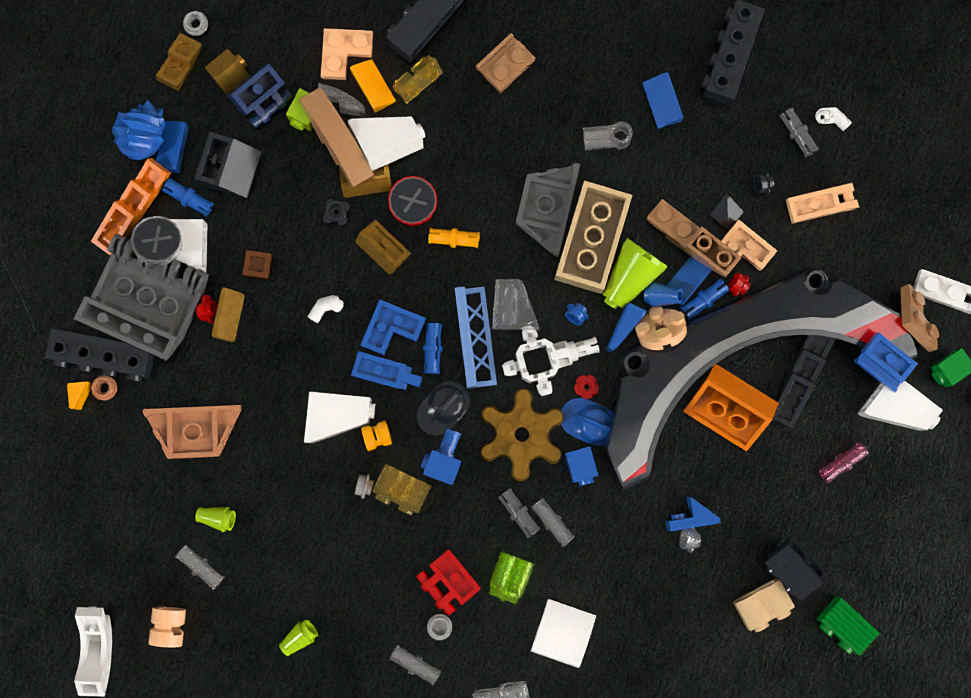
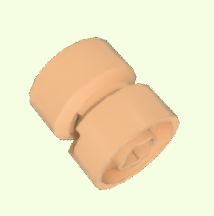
(167, 627)

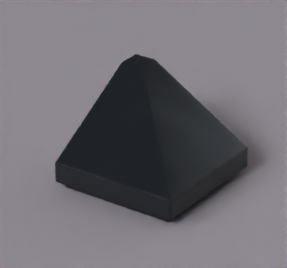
(726, 212)

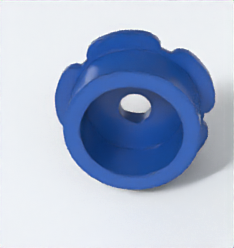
(576, 313)

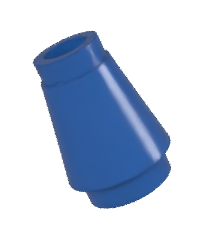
(660, 294)

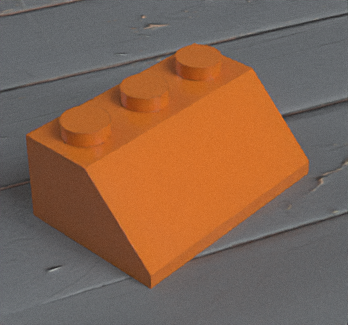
(731, 407)

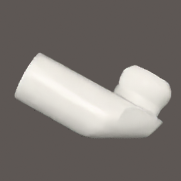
(832, 115)
(325, 304)

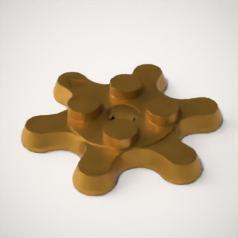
(519, 452)

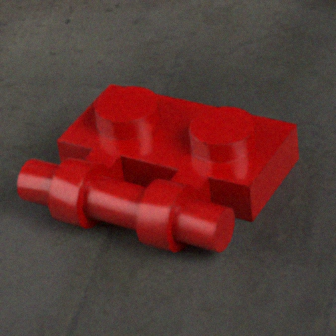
(454, 576)

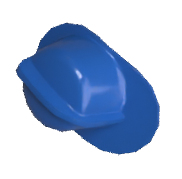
(587, 421)

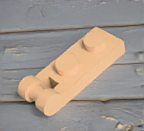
(821, 203)

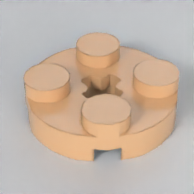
(661, 328)

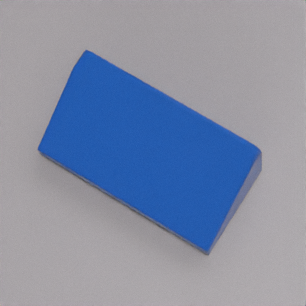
(663, 100)
(172, 149)
(689, 277)

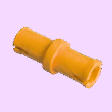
(454, 237)

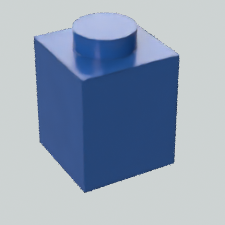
(581, 466)

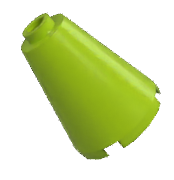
(631, 274)

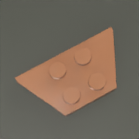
(193, 430)

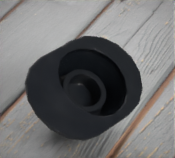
(443, 408)

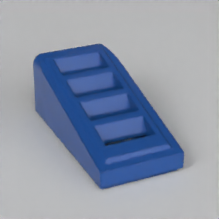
(628, 320)

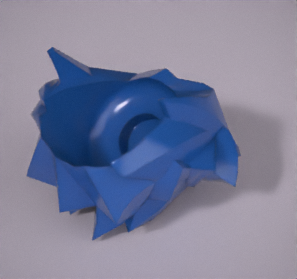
(139, 131)

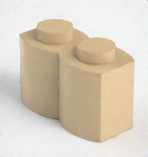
(763, 605)

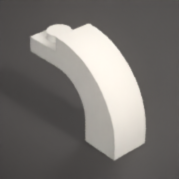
(95, 651)

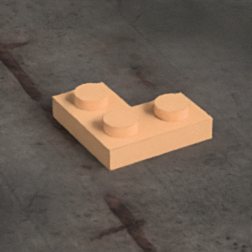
(339, 45)
(749, 245)

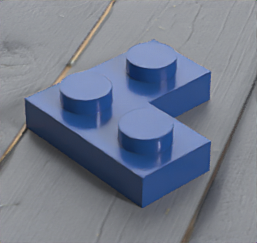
(389, 320)

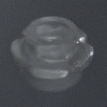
(690, 539)

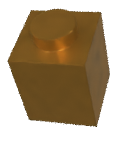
(228, 71)

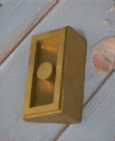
(377, 183)
(382, 247)
(228, 315)

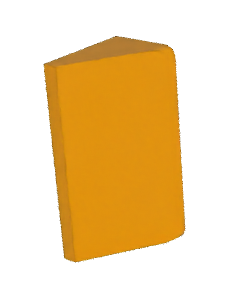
(372, 85)

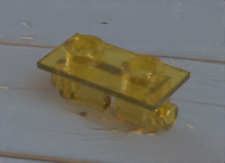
(425, 72)

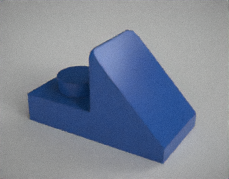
(698, 517)

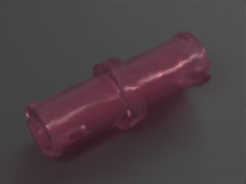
(843, 462)

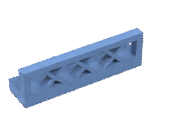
(466, 332)

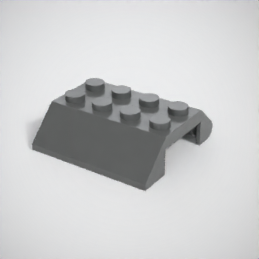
(143, 301)

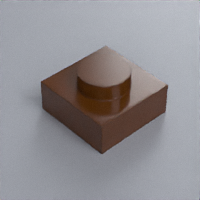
(257, 264)

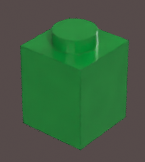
(951, 368)

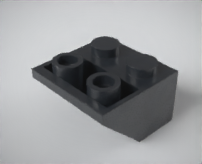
(227, 165)

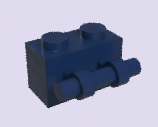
(257, 89)

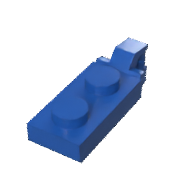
(384, 371)

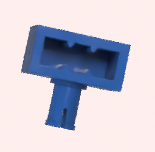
(442, 463)

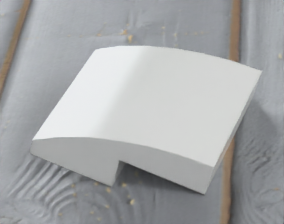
(563, 633)

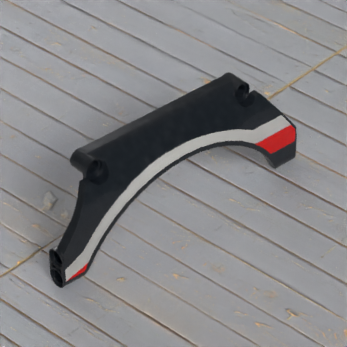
(777, 310)

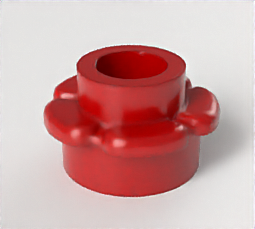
(739, 284)
(586, 393)

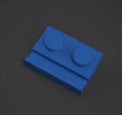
(885, 362)

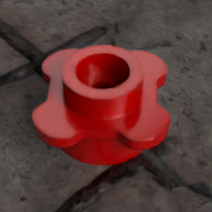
(207, 309)

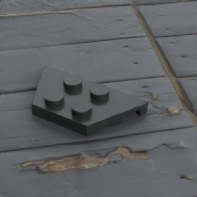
(547, 205)

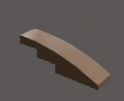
(336, 137)

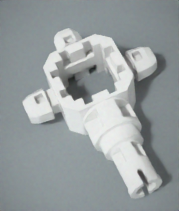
(560, 355)

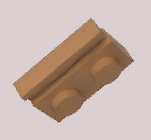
(505, 63)

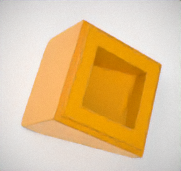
(77, 394)

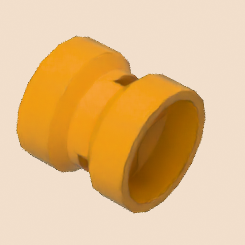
(382, 434)

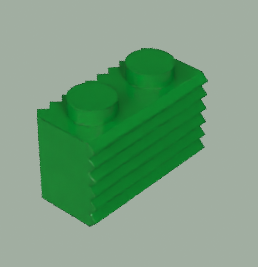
(847, 625)

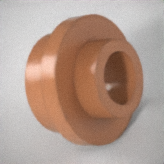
(97, 384)

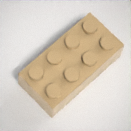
(593, 237)

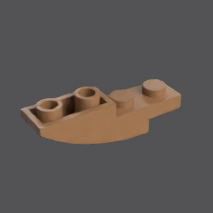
(692, 239)

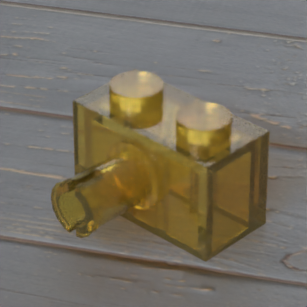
(401, 489)

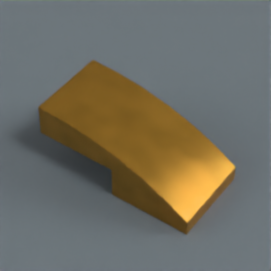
(179, 61)

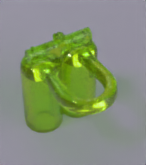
(510, 578)

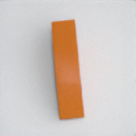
(132, 205)

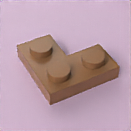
(914, 319)

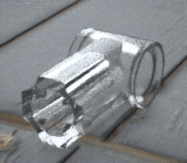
(603, 136)

